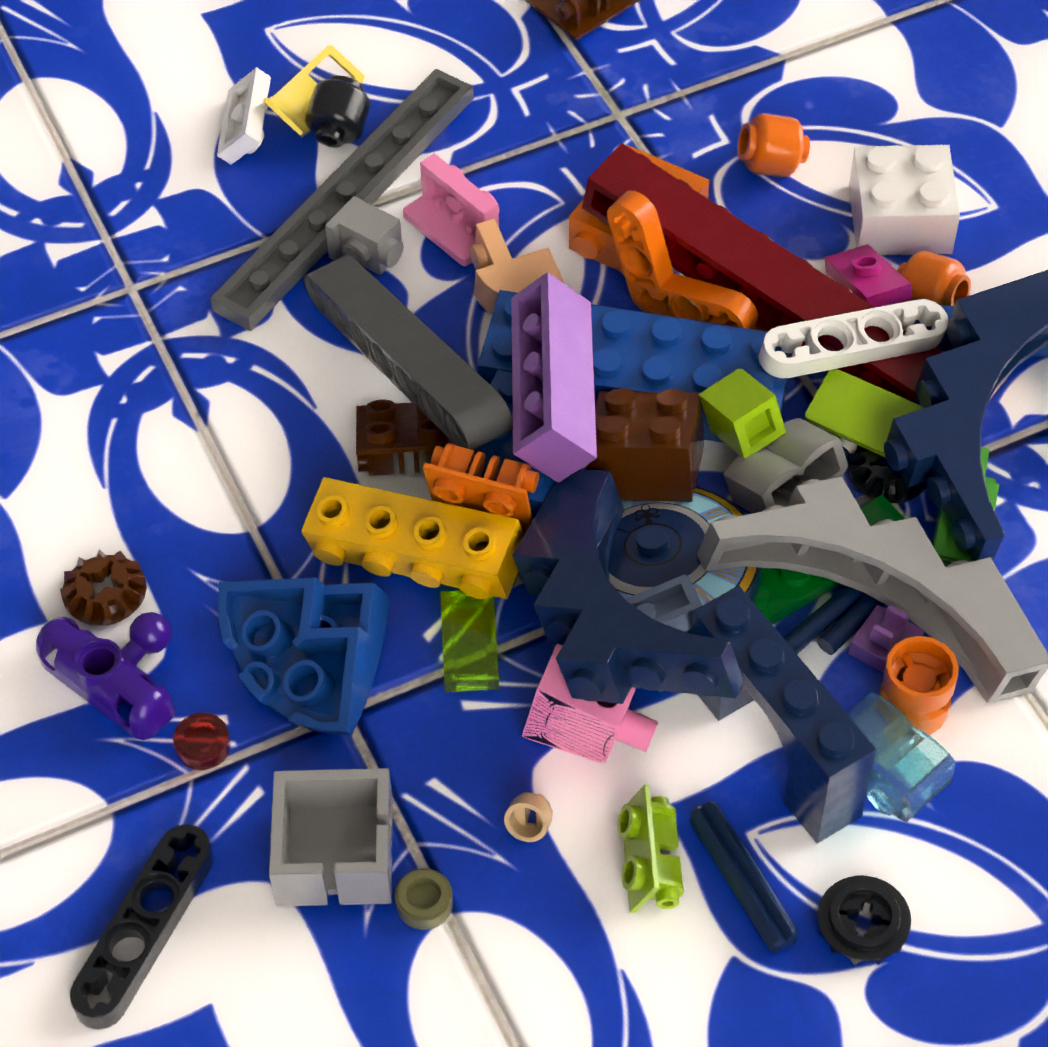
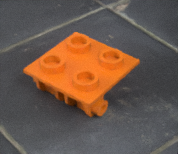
(457, 481)

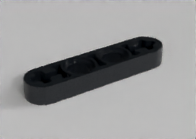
(136, 922)

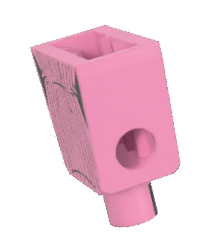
(583, 725)

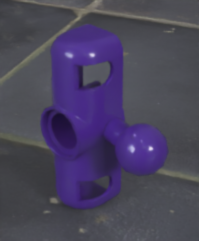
(109, 675)

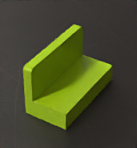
(856, 410)

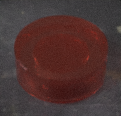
(202, 741)

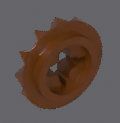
(111, 603)

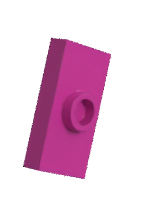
(868, 276)

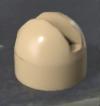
(518, 814)

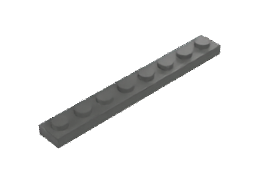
(364, 174)

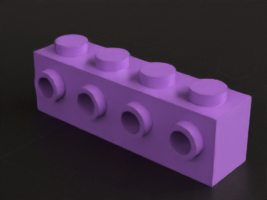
(553, 378)

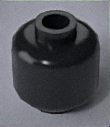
(337, 111)

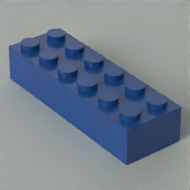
(648, 352)

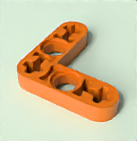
(652, 280)

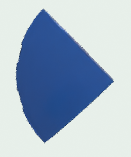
(306, 646)

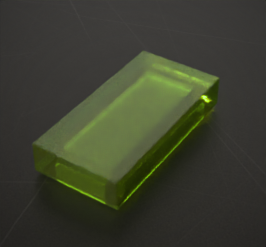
(469, 642)

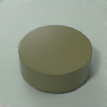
(424, 899)

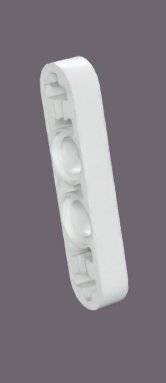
(856, 344)

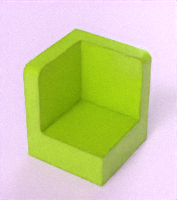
(742, 413)

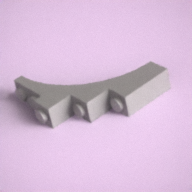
(896, 564)

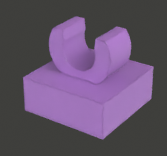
(880, 634)

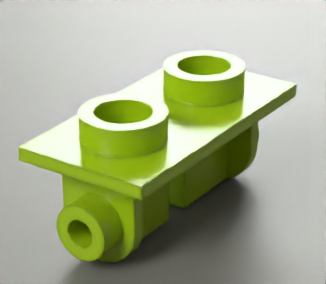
(646, 829)

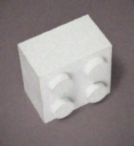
(904, 199)

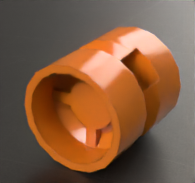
(920, 681)

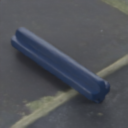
(744, 877)

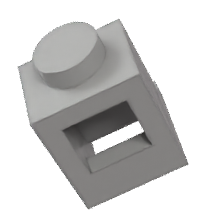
(366, 235)

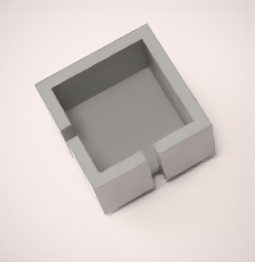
(331, 837)

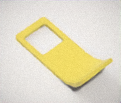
(293, 99)

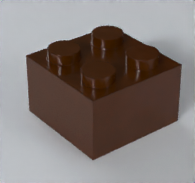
(650, 443)

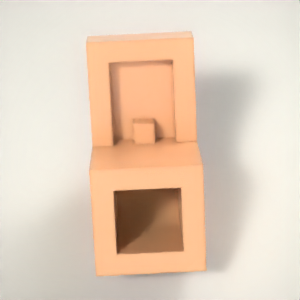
(500, 271)

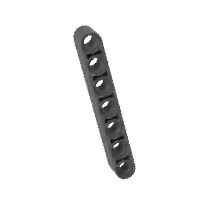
(409, 354)

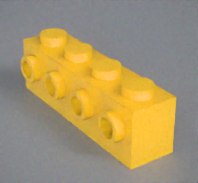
(413, 538)

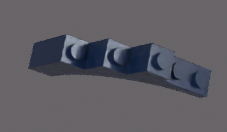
(943, 440)
(602, 635)

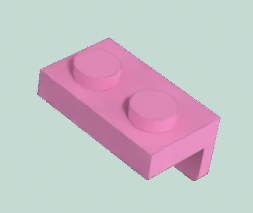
(450, 208)

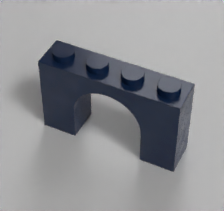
(823, 747)

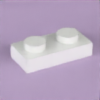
(244, 117)

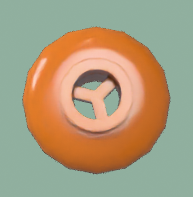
(773, 145)
(936, 278)

